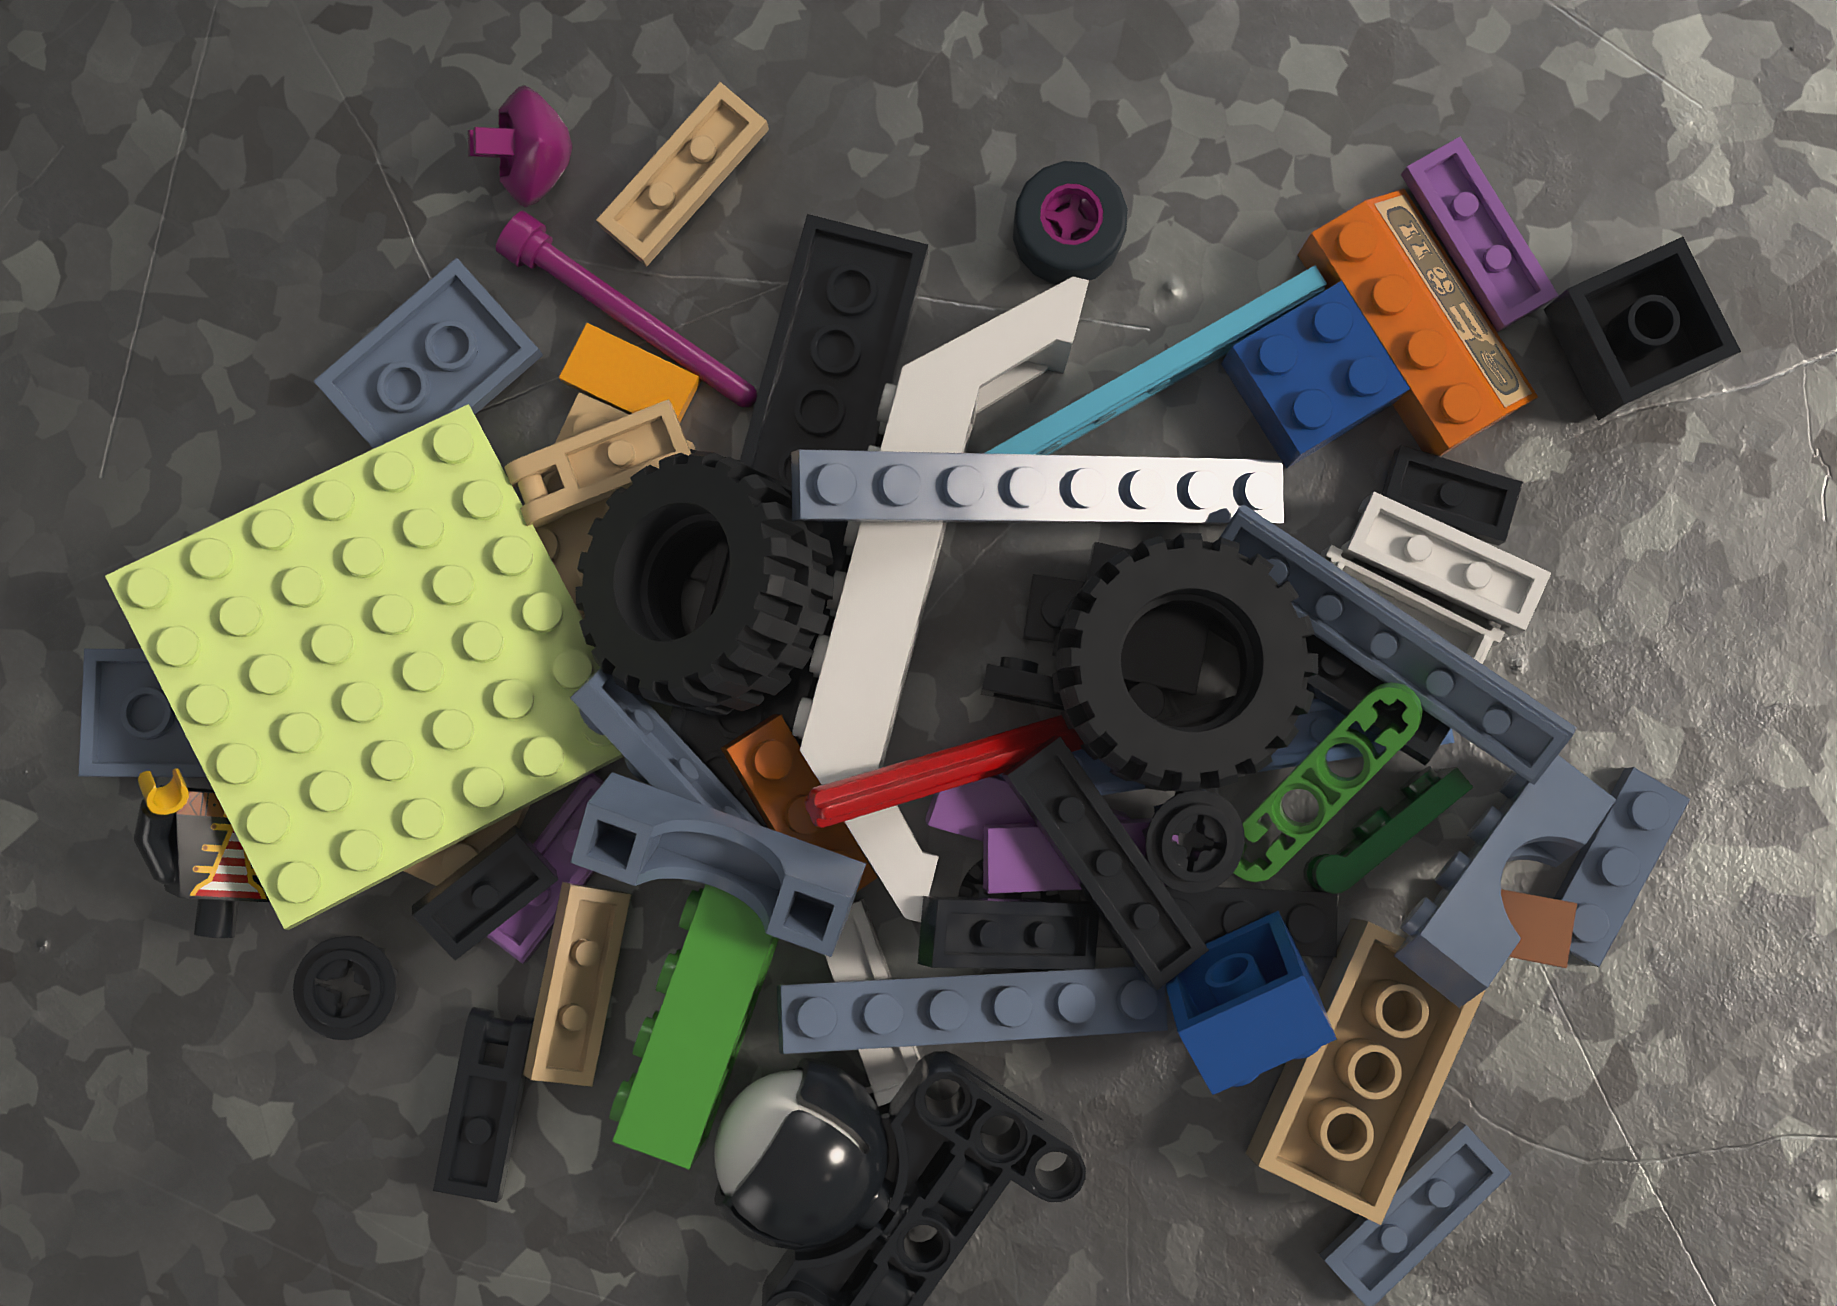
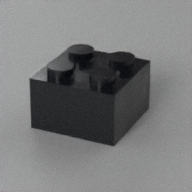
(1641, 328)

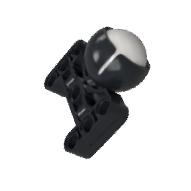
(841, 1185)

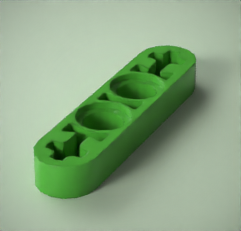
(1328, 788)

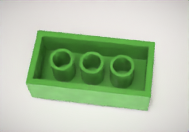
(697, 1032)

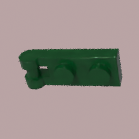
(1384, 832)

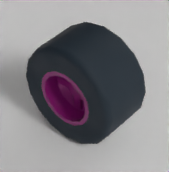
(1076, 200)

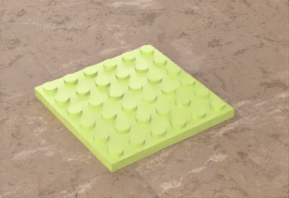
(370, 663)

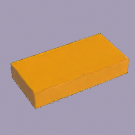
(626, 374)

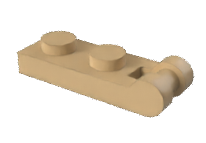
(595, 462)

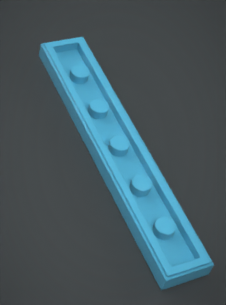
(1162, 369)

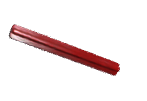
(931, 772)

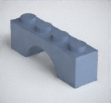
(653, 835)
(1465, 931)

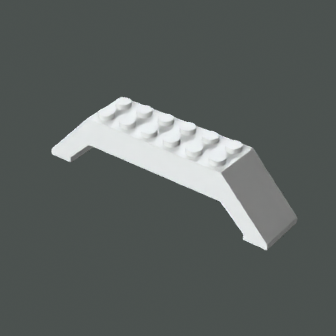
(893, 566)

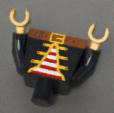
(195, 852)

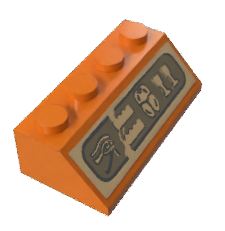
(1424, 319)

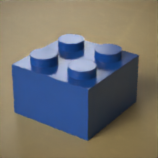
(1314, 374)
(1248, 1005)

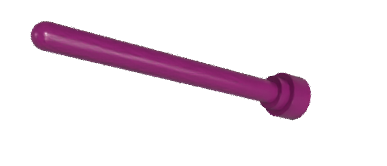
(527, 243)

